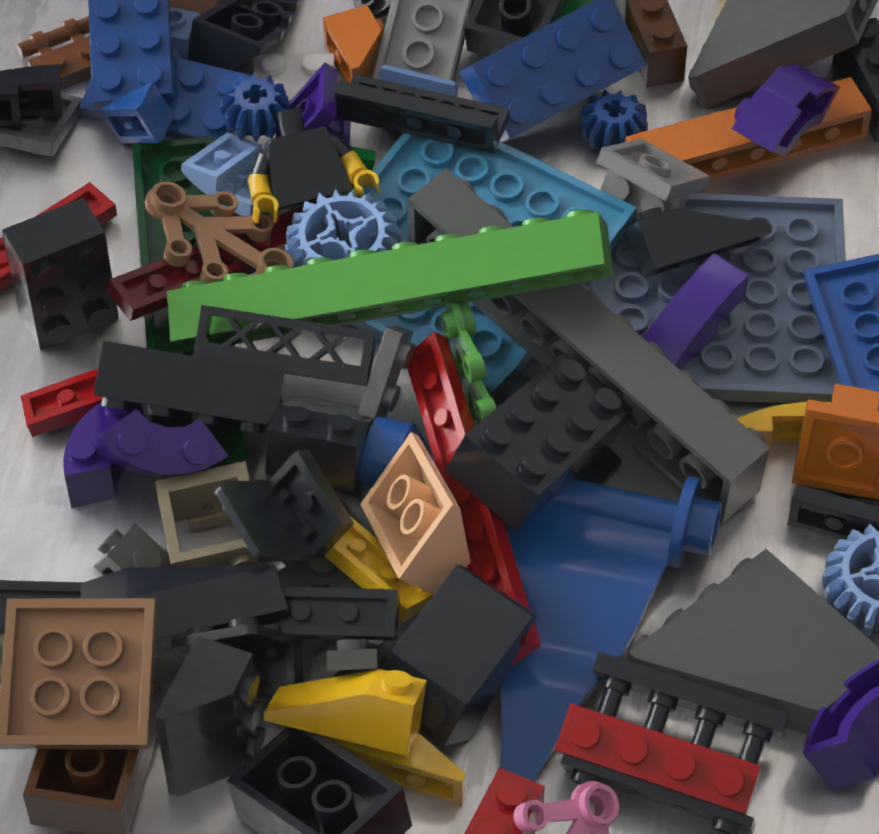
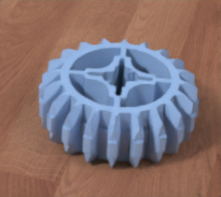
(340, 227)
(855, 594)

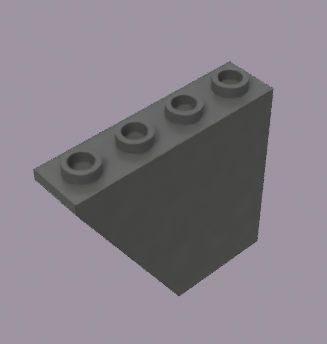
(761, 35)
(762, 641)

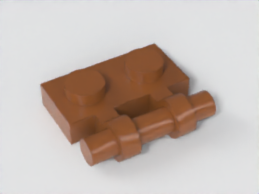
(73, 58)

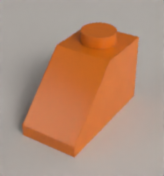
(354, 40)

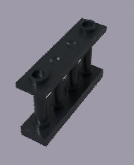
(711, 709)

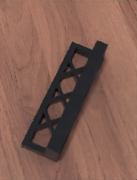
(421, 113)
(290, 364)
(831, 512)

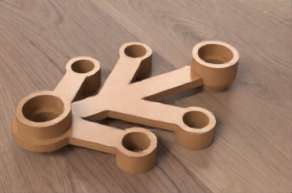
(172, 206)

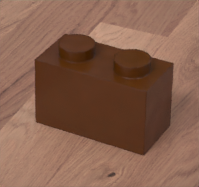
(658, 40)

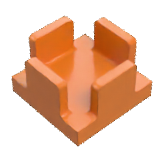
(840, 443)

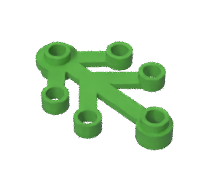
(460, 326)

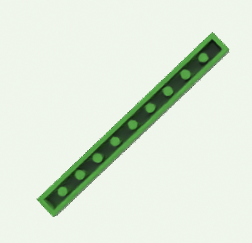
(402, 279)

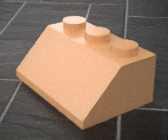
(417, 518)

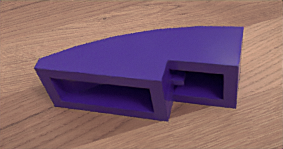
(697, 309)

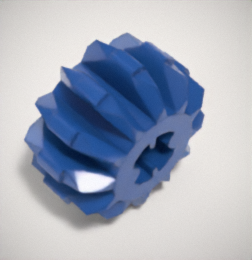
(252, 106)
(611, 118)

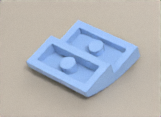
(224, 167)

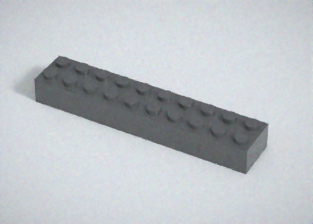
(672, 416)

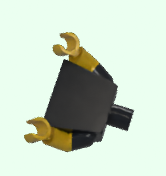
(302, 166)

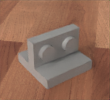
(648, 176)

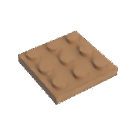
(78, 673)

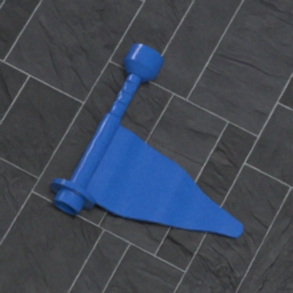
(588, 578)

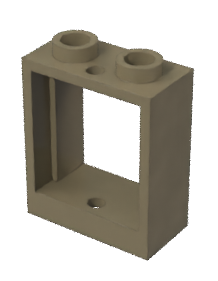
(193, 497)

